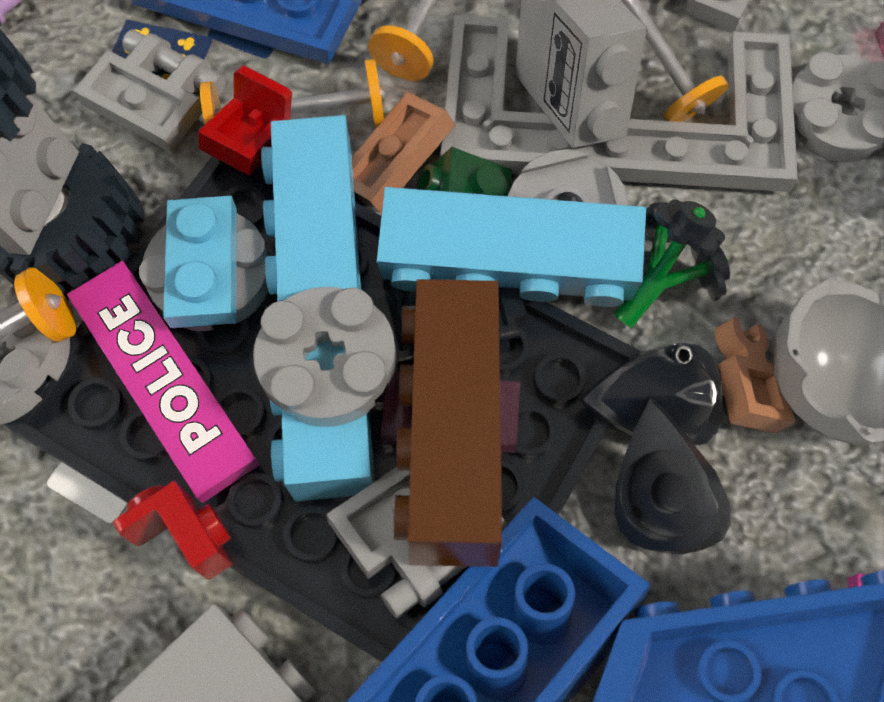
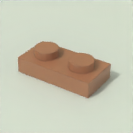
(398, 148)

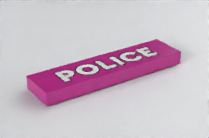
(163, 382)

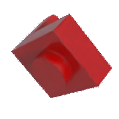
(245, 121)
(195, 530)

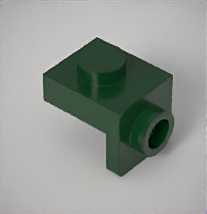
(465, 173)

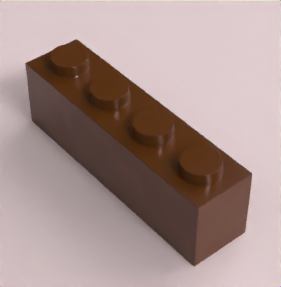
(455, 428)

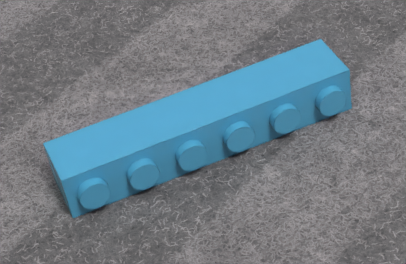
(315, 248)

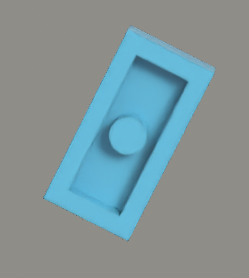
(200, 262)

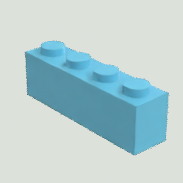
(518, 241)

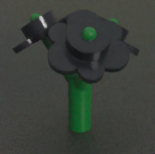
(681, 225)

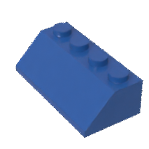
(516, 628)

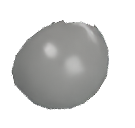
(834, 361)

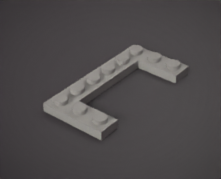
(748, 153)

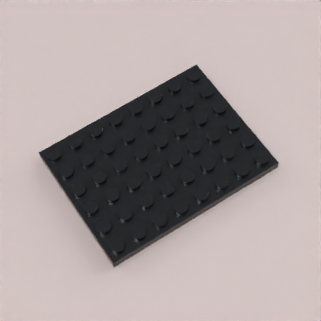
(286, 543)

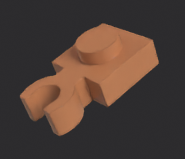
(749, 380)

